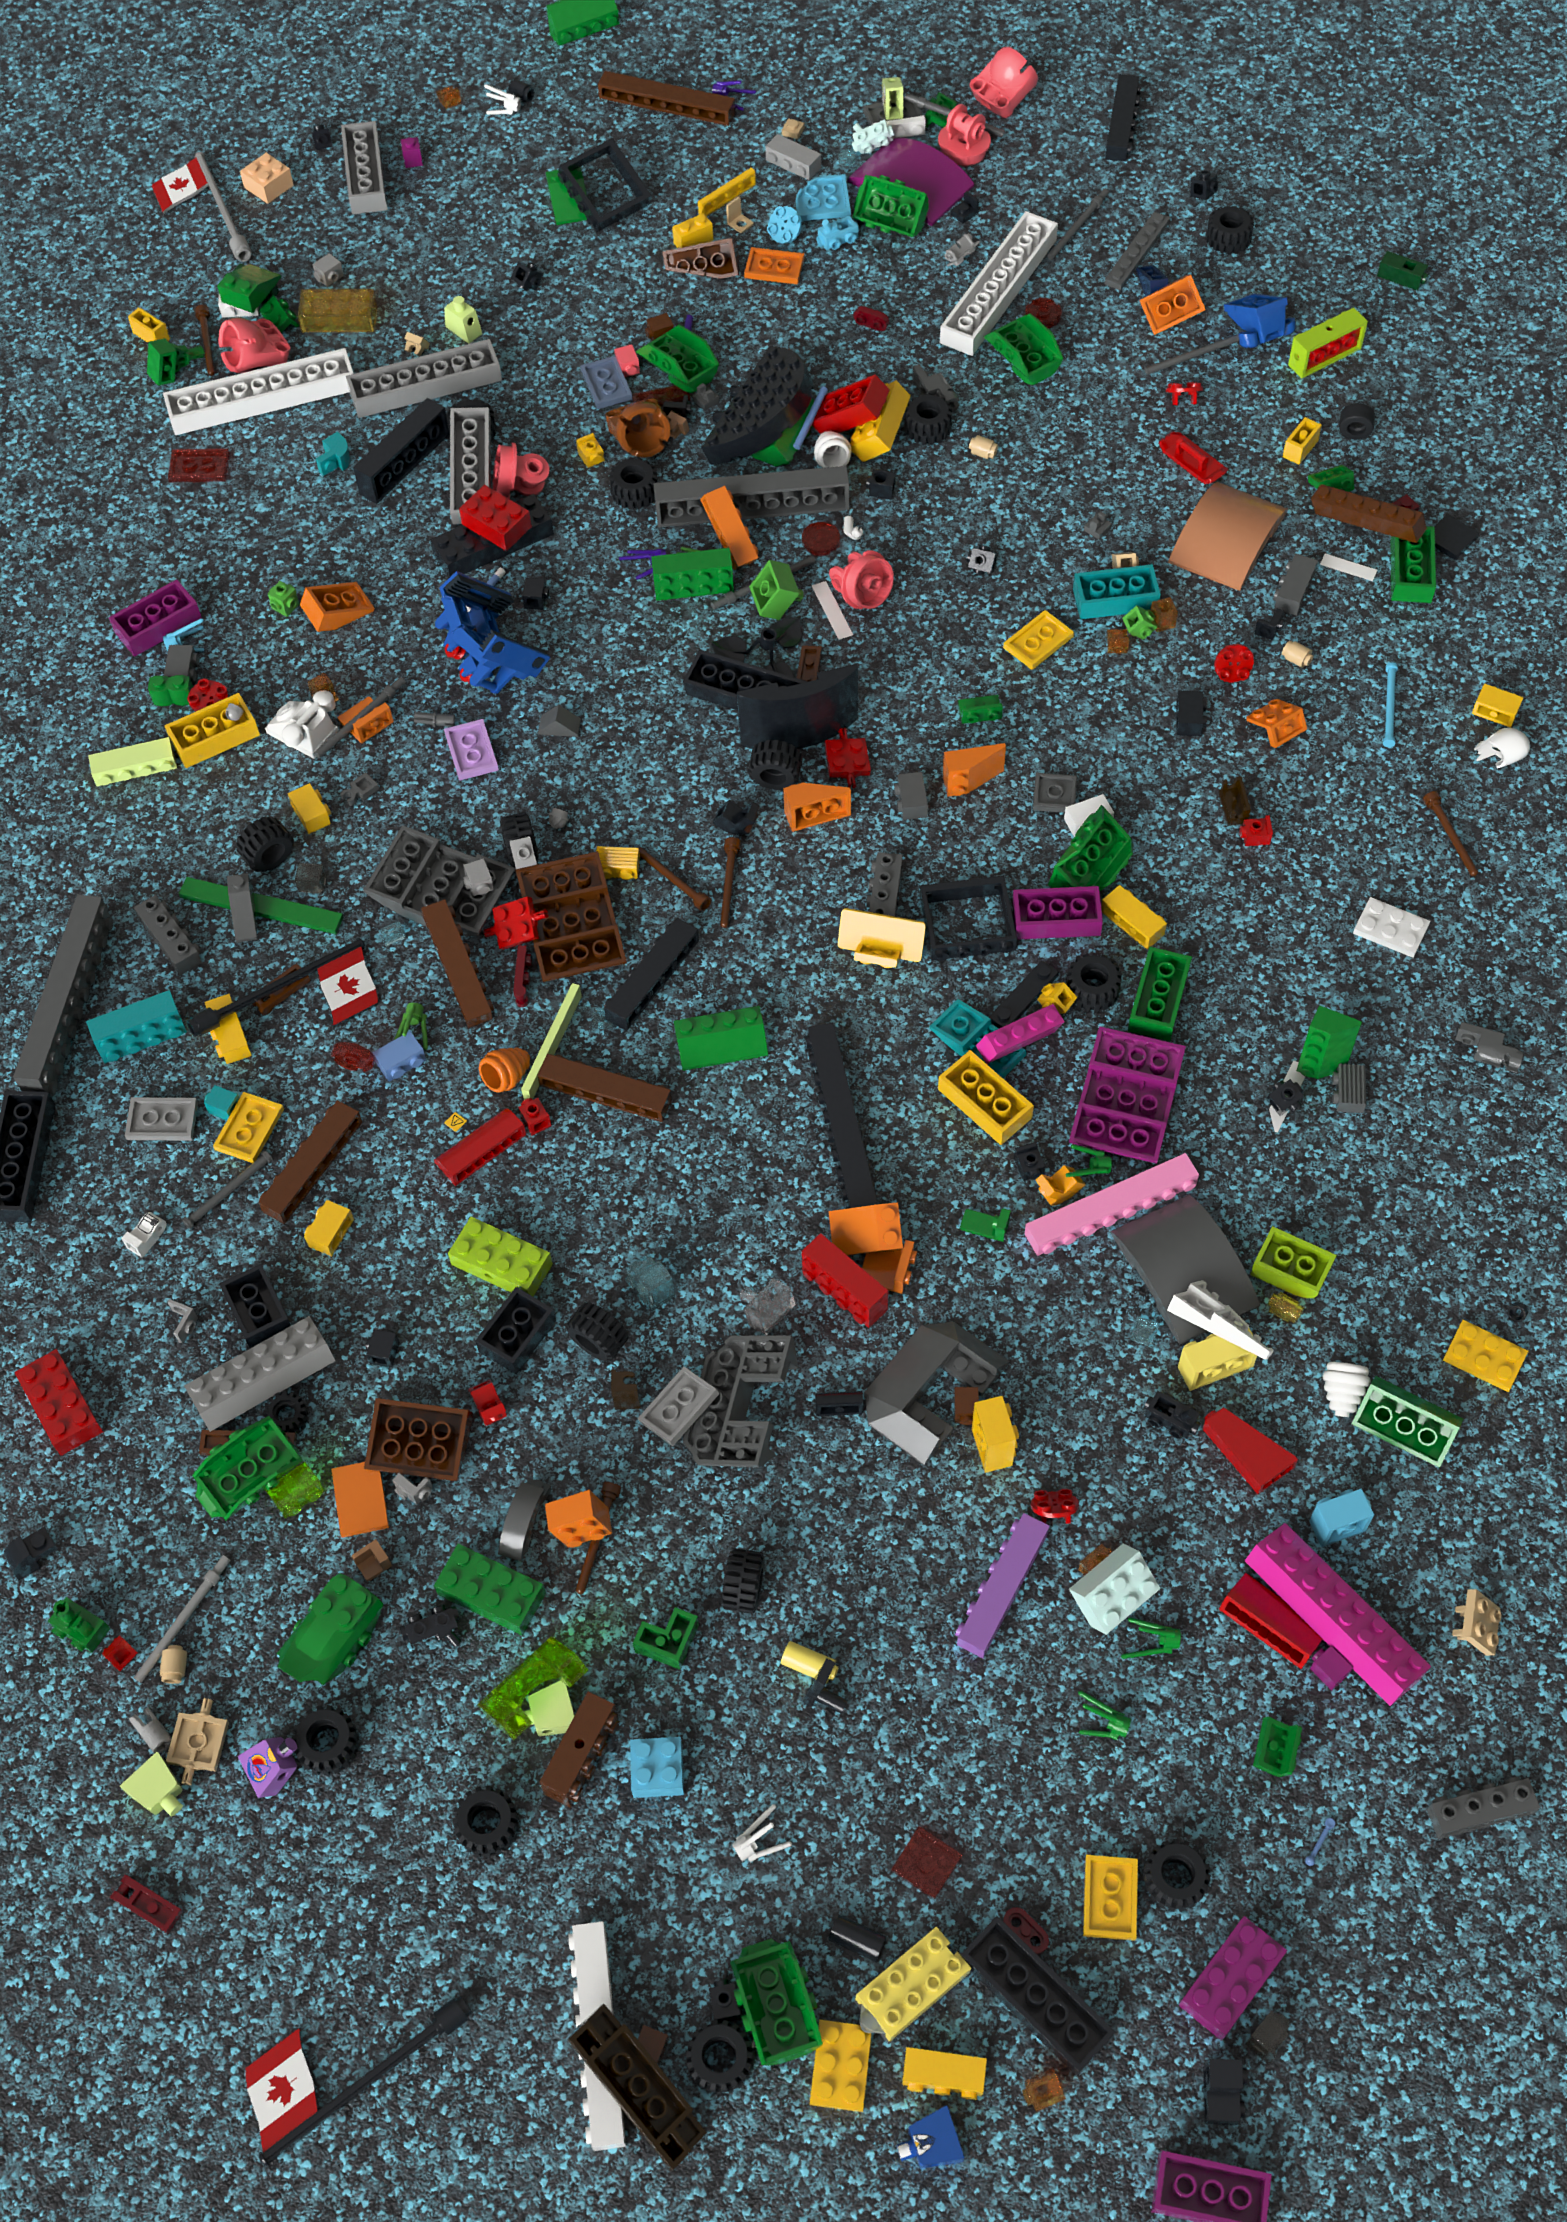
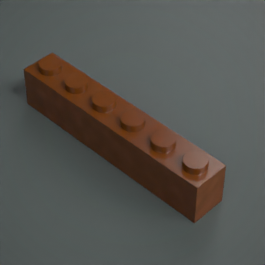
(1369, 513)
(457, 964)
(605, 1087)
(310, 1162)

